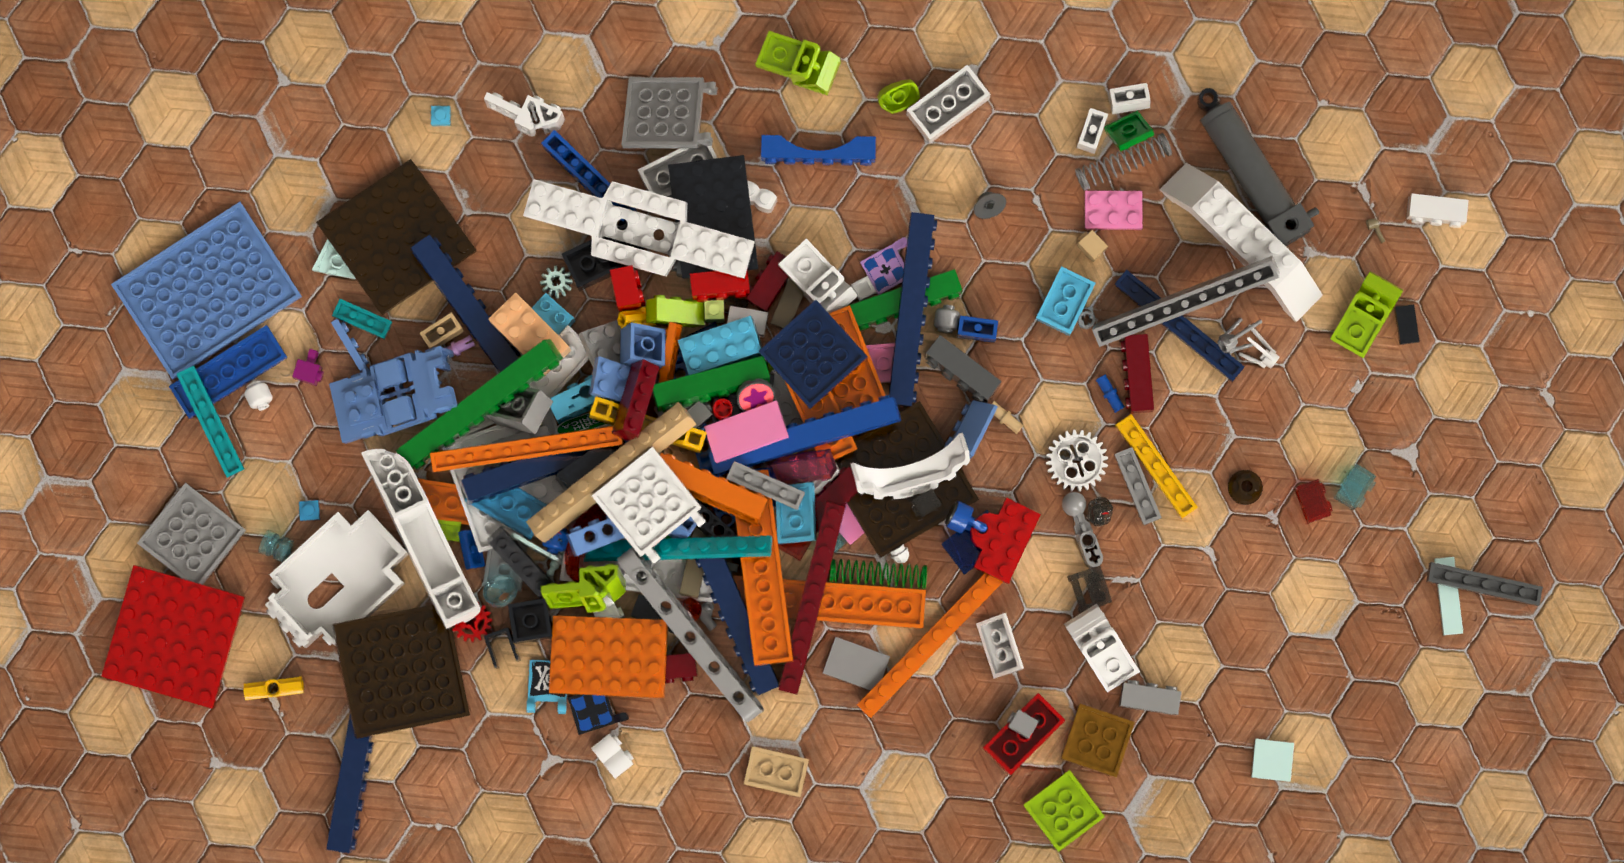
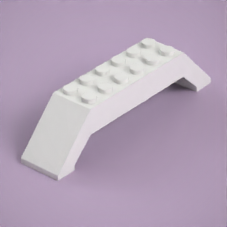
(1243, 236)

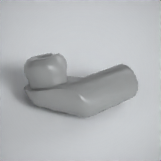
(707, 609)

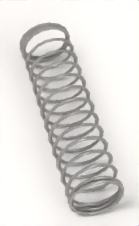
(1081, 175)

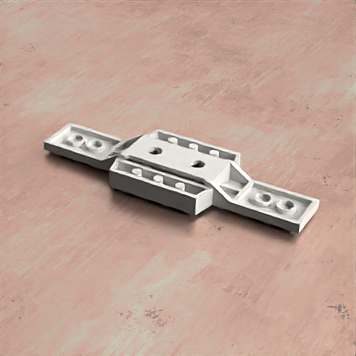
(600, 217)

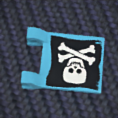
(539, 687)

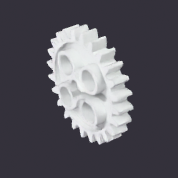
(1093, 455)

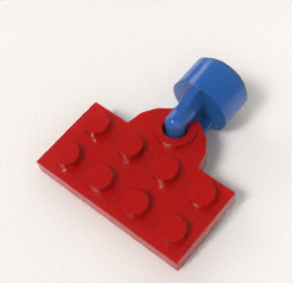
(998, 536)

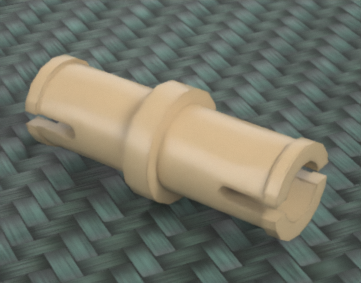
(1006, 418)

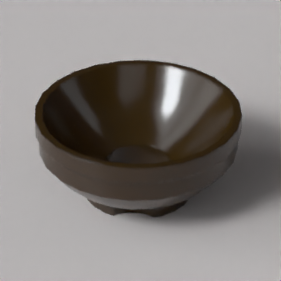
(1236, 492)

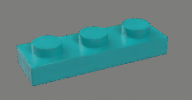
(362, 319)

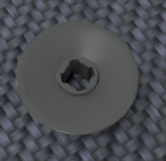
(989, 205)

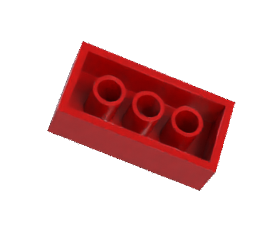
(1012, 749)

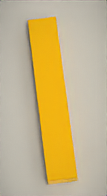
(1156, 466)

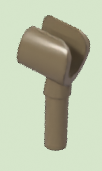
(1374, 224)

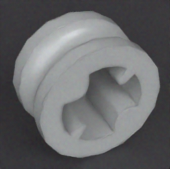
(1081, 322)

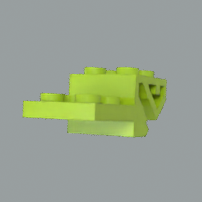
(799, 61)
(1366, 314)
(589, 592)

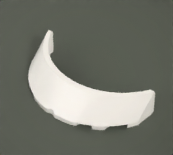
(915, 477)

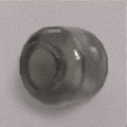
(1100, 511)

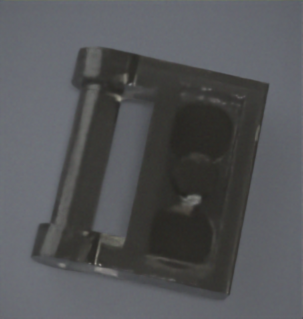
(1095, 585)

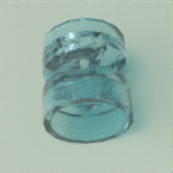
(270, 542)

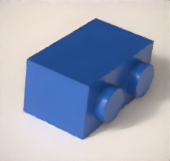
(977, 329)

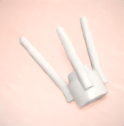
(1268, 356)

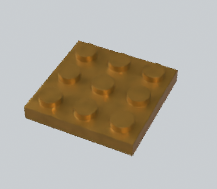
(1097, 740)

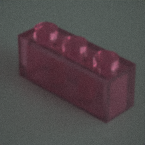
(805, 467)

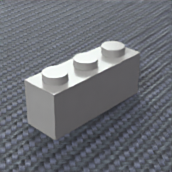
(1150, 697)

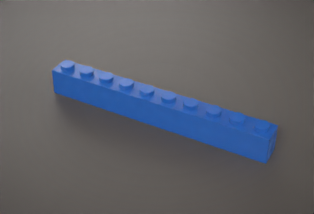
(819, 432)

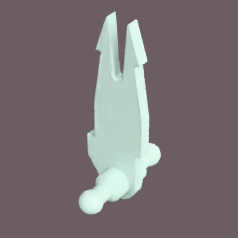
(556, 560)

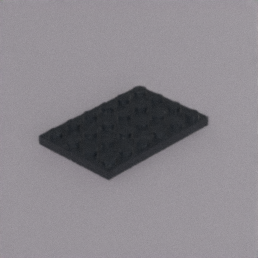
(715, 199)

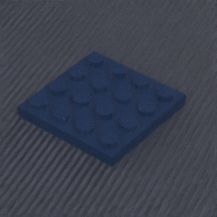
(813, 354)

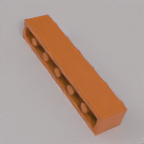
(718, 491)

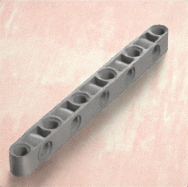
(699, 647)

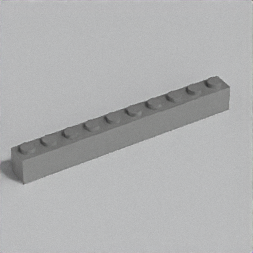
(1186, 301)

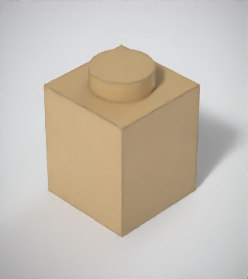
(1091, 245)

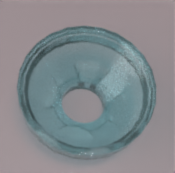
(497, 586)

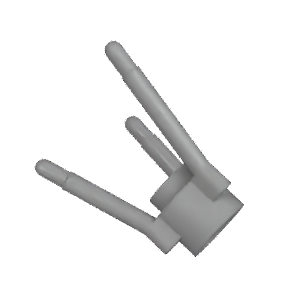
(1228, 342)

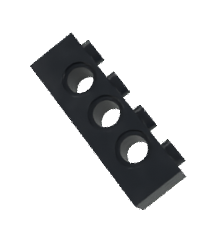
(519, 560)

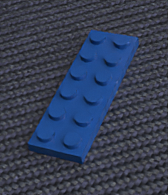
(234, 367)

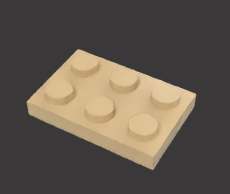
(776, 771)

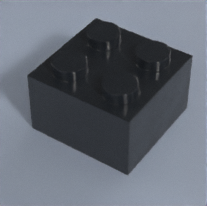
(530, 621)

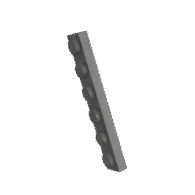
(1484, 584)

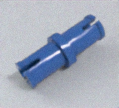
(1110, 393)

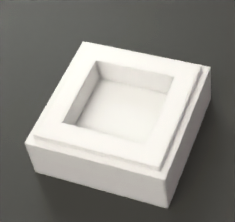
(863, 288)

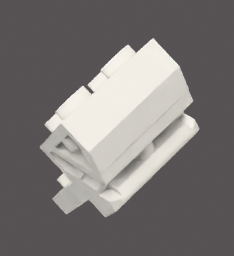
(549, 115)
(817, 278)
(1101, 647)

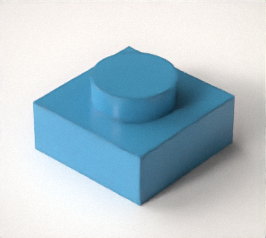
(309, 510)

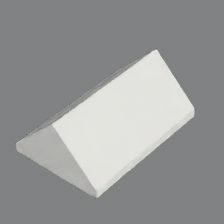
(1000, 646)

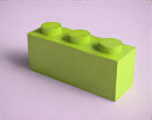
(686, 313)

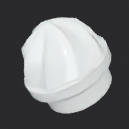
(900, 554)

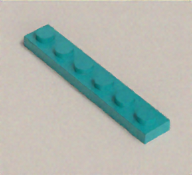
(210, 421)

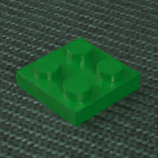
(1129, 131)

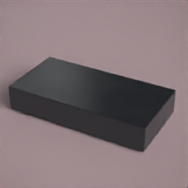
(1406, 324)

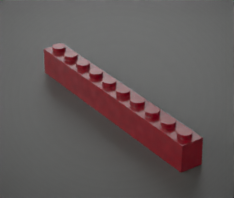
(812, 596)

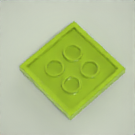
(1063, 811)

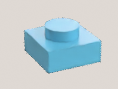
(440, 116)

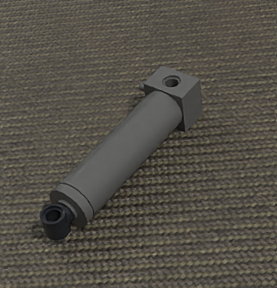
(1254, 171)

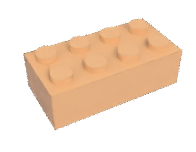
(525, 327)

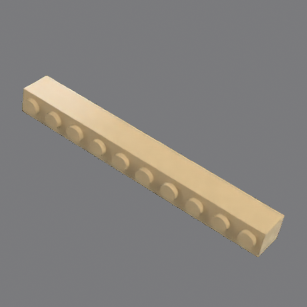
(579, 496)

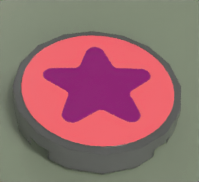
(754, 394)

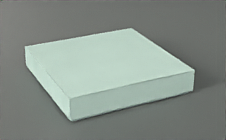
(1272, 760)

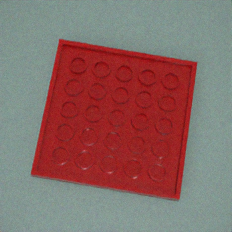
(173, 636)

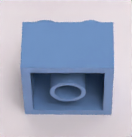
(641, 343)

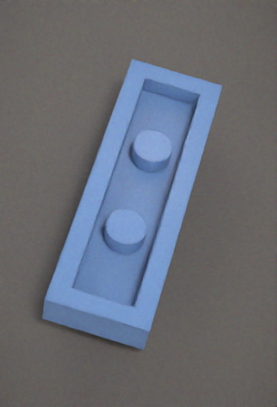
(350, 344)

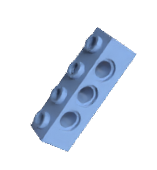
(581, 546)

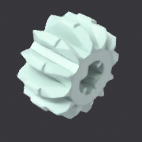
(549, 286)

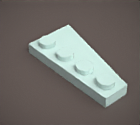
(331, 263)

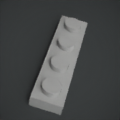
(765, 485)
(1137, 486)

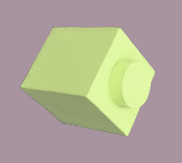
(714, 311)

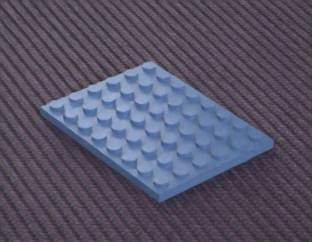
(206, 290)

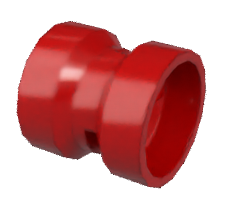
(721, 406)

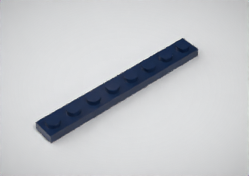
(1182, 328)

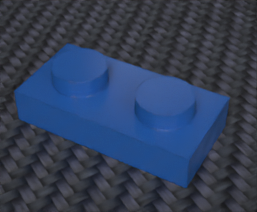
(471, 555)

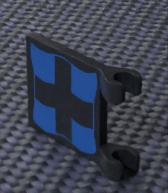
(593, 712)

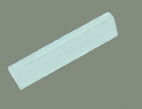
(1449, 604)

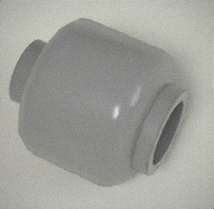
(946, 319)

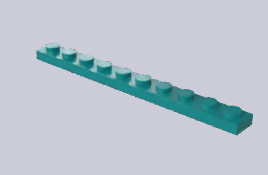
(691, 548)

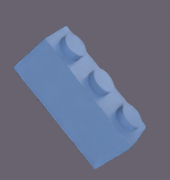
(973, 424)

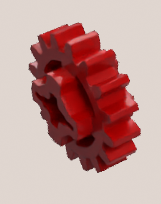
(483, 616)

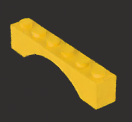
(606, 412)

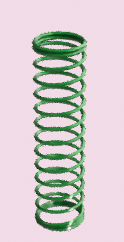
(923, 577)

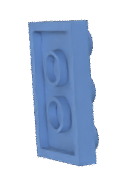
(609, 379)

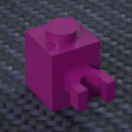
(307, 370)

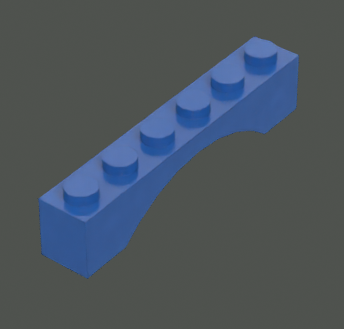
(859, 150)

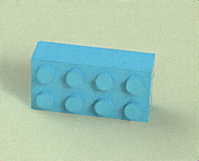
(721, 346)

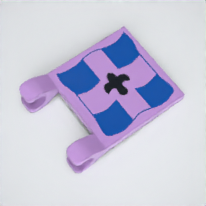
(885, 267)

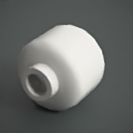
(258, 395)

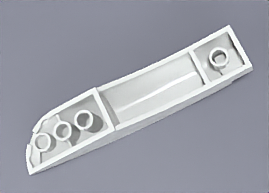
(422, 536)

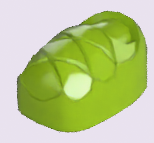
(898, 96)

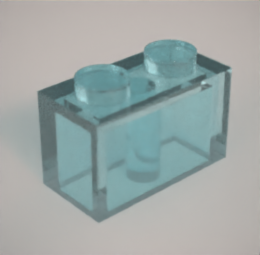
(1355, 486)

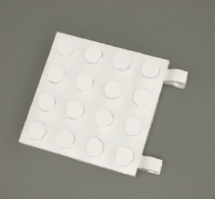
(647, 503)

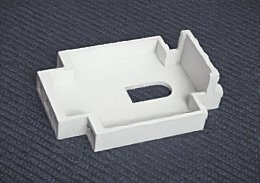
(357, 556)

